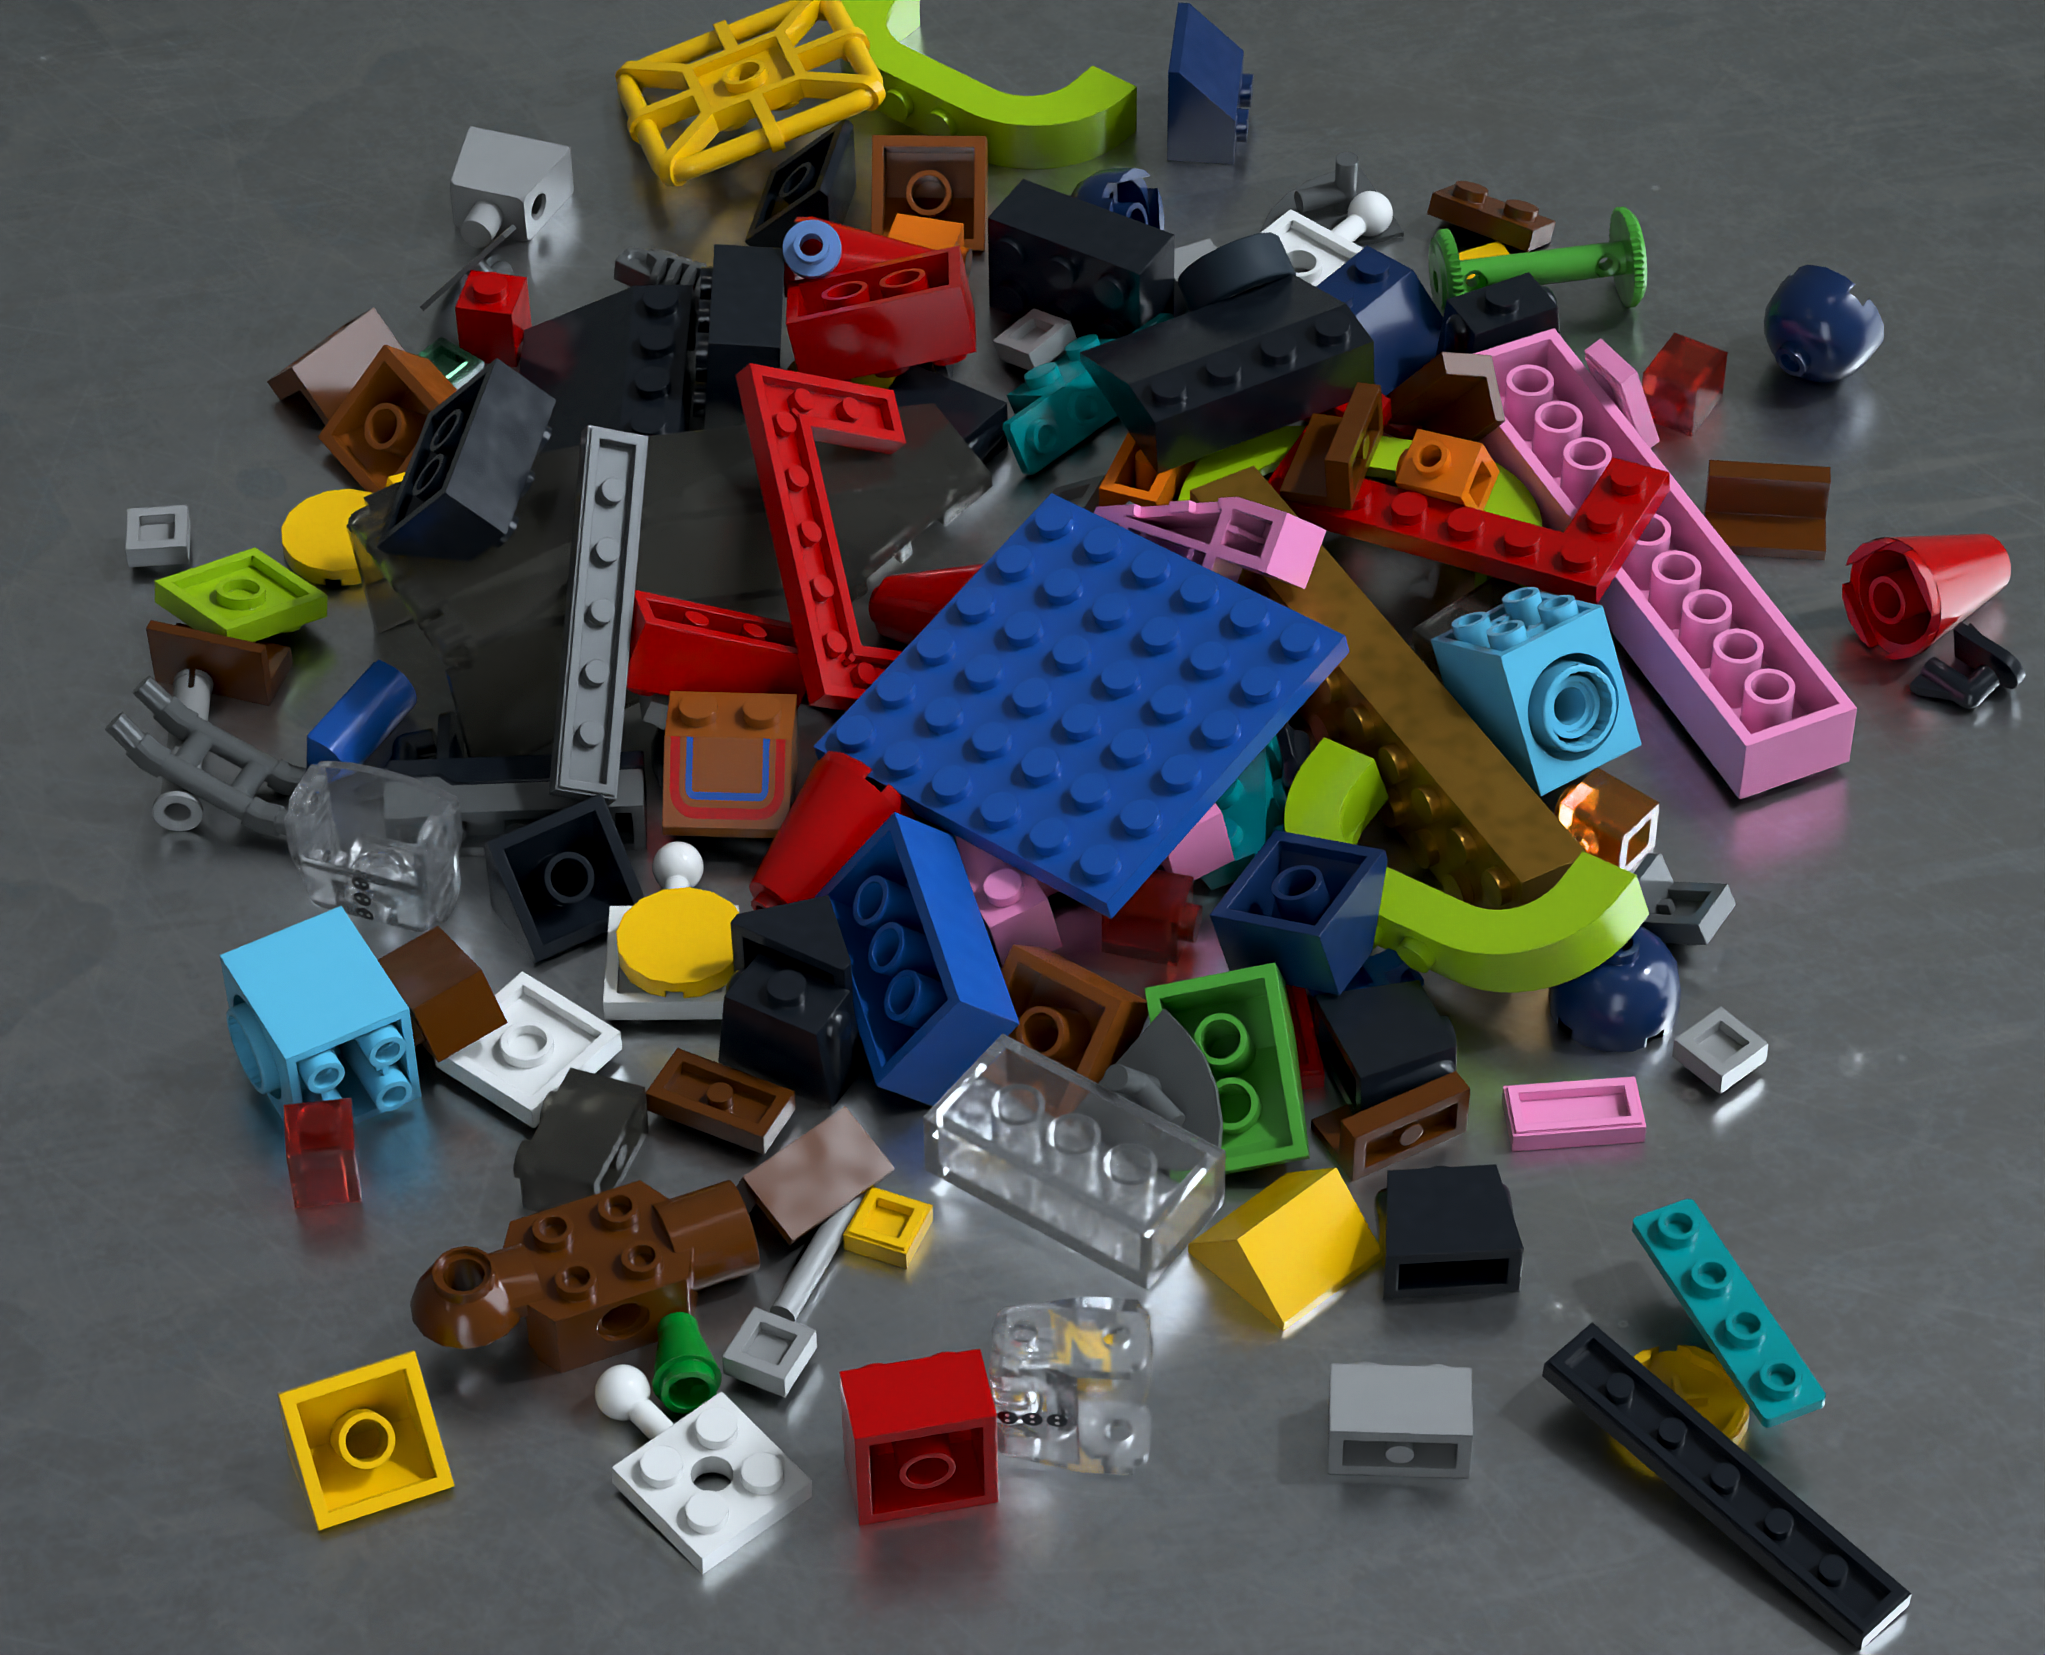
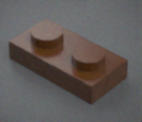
(1508, 222)
(720, 1101)

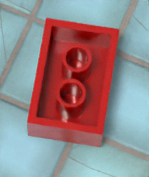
(883, 317)

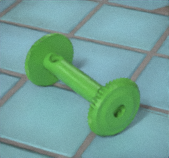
(1624, 262)

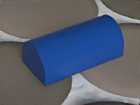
(362, 717)

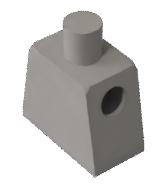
(507, 182)

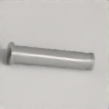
(175, 806)

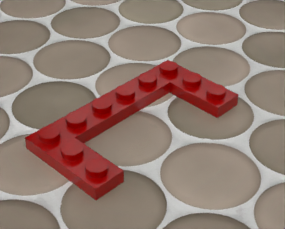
(783, 420)
(1561, 563)

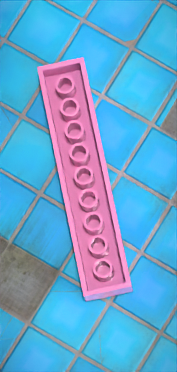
(1682, 596)

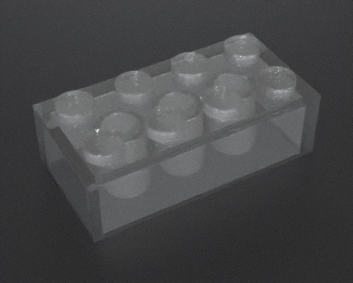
(1074, 1161)

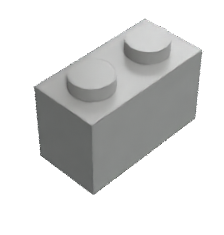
(1400, 1420)

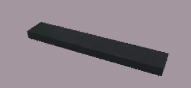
(1727, 1486)

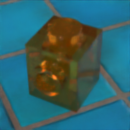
(1609, 818)

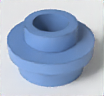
(812, 266)

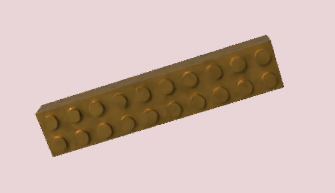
(1444, 778)

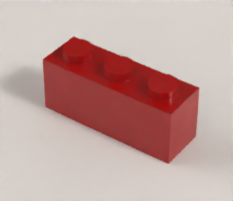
(709, 650)

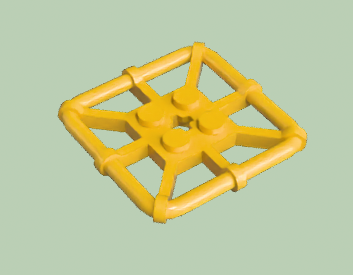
(748, 84)

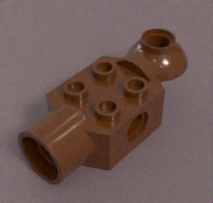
(590, 1273)

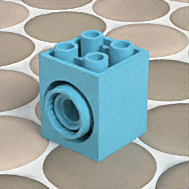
(1541, 684)
(320, 1019)

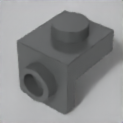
(1681, 910)

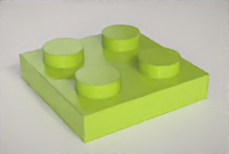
(241, 597)

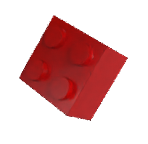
(919, 1436)

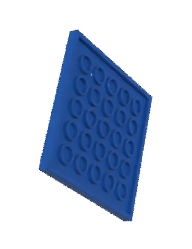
(1084, 702)

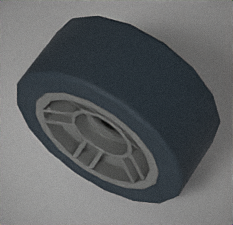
(1234, 269)

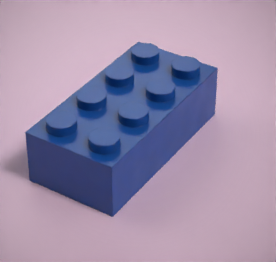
(919, 959)

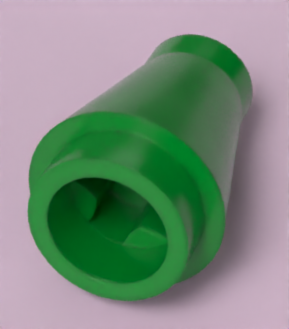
(684, 1366)

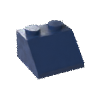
(1205, 92)
(1392, 310)
(1305, 908)

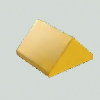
(1290, 1245)
(364, 1440)

